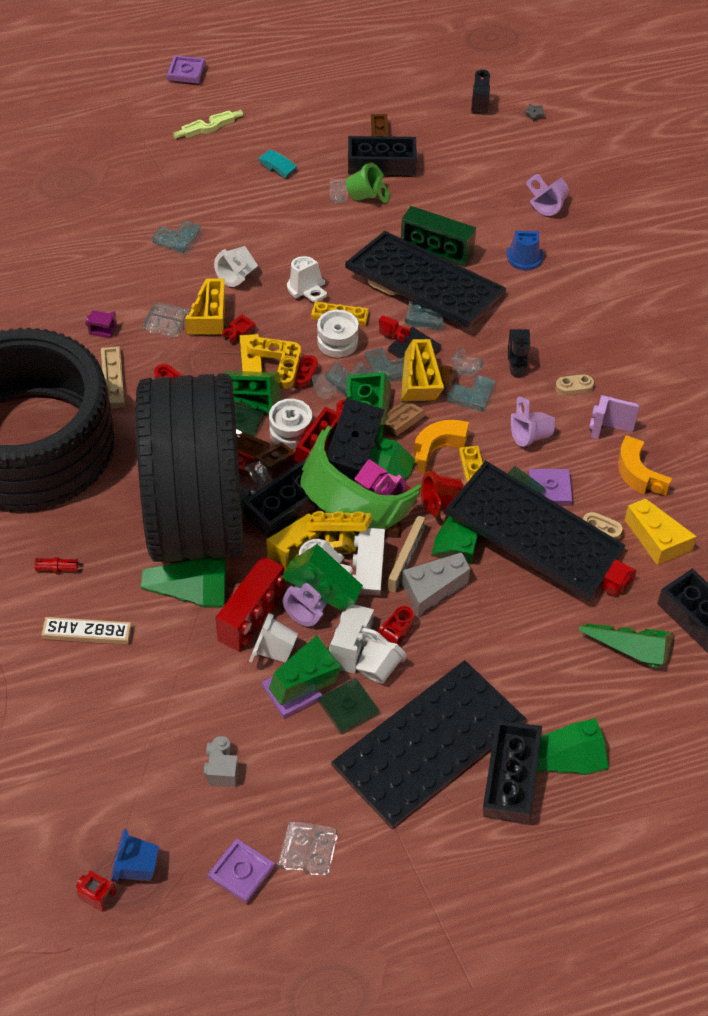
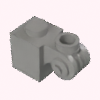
(222, 766)

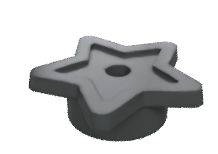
(534, 112)

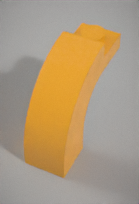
(438, 435)
(635, 473)

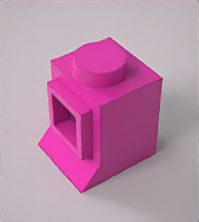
(370, 475)

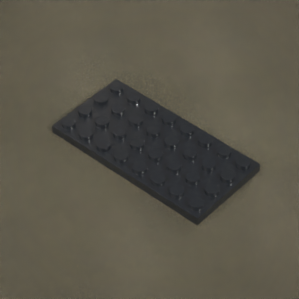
(426, 278)
(535, 530)
(426, 744)

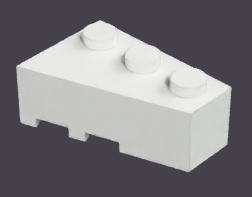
(369, 560)
(348, 638)

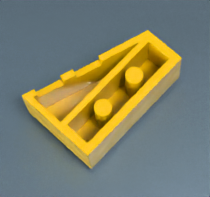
(208, 311)
(420, 373)
(658, 532)
(286, 544)

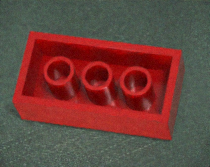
(250, 604)

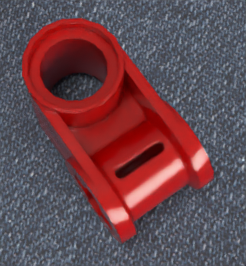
(394, 629)

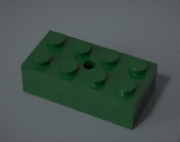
(439, 235)

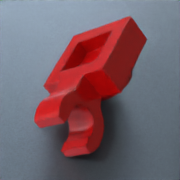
(391, 328)

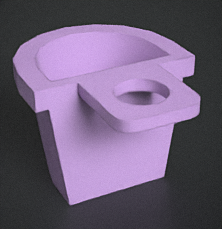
(548, 199)
(528, 426)
(303, 606)

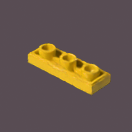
(320, 308)
(249, 362)
(470, 460)
(339, 521)

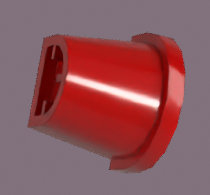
(438, 491)

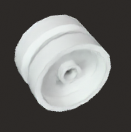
(337, 333)
(289, 421)

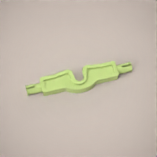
(200, 127)

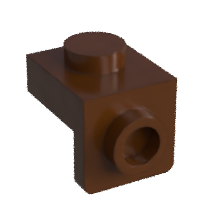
(448, 376)

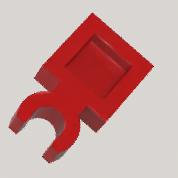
(239, 326)

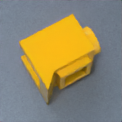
(341, 543)

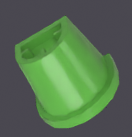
(367, 184)

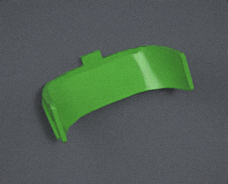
(337, 492)

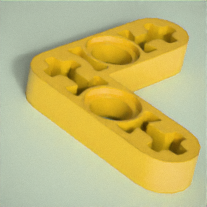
(282, 353)

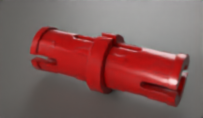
(56, 565)

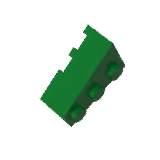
(256, 388)
(325, 576)
(305, 672)

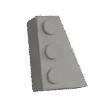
(434, 581)

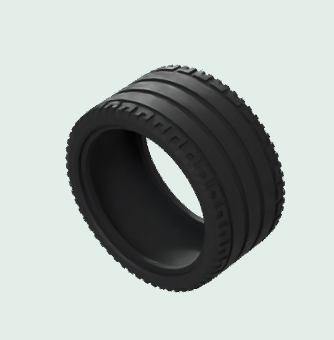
(73, 457)
(189, 467)

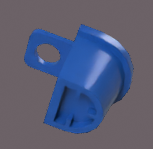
(525, 251)
(134, 859)

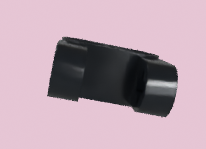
(481, 92)
(518, 351)

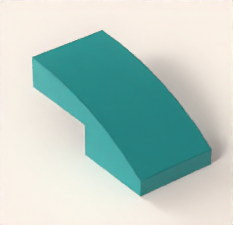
(278, 162)

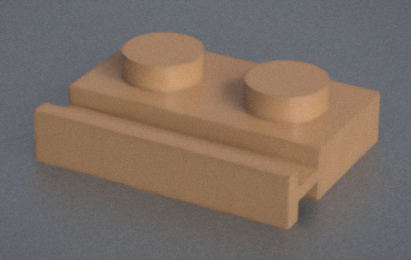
(403, 417)

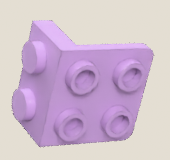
(614, 414)

